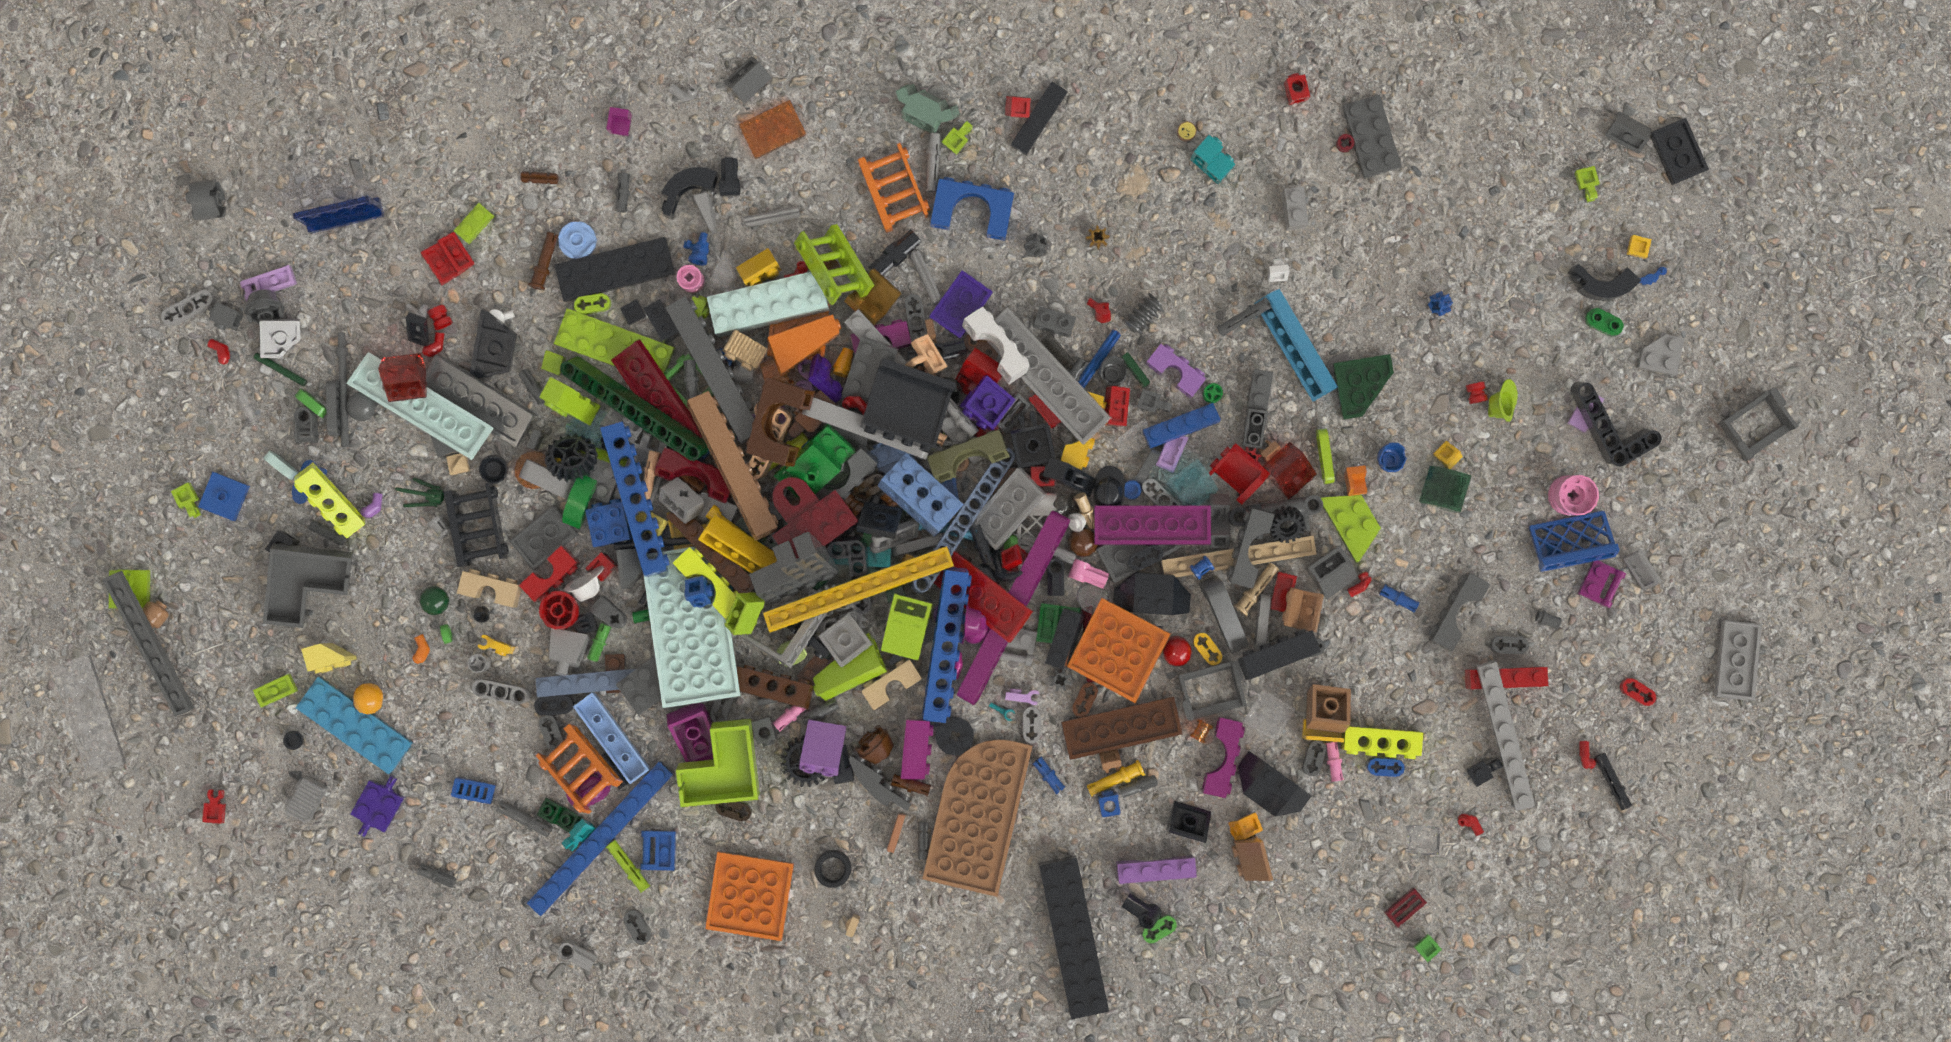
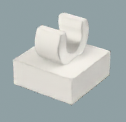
(1277, 271)

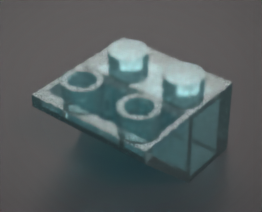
(1192, 485)

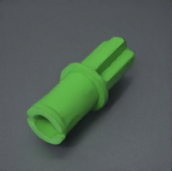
(599, 642)

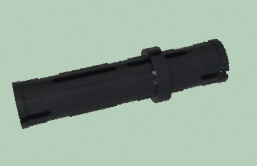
(1613, 781)

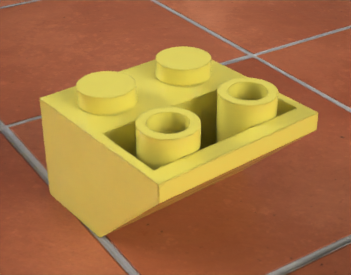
(325, 656)

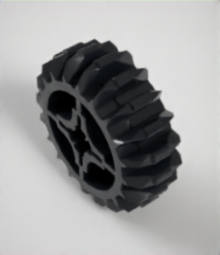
(569, 451)
(791, 768)

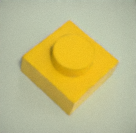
(1639, 246)

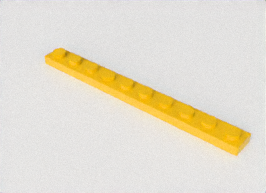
(858, 589)

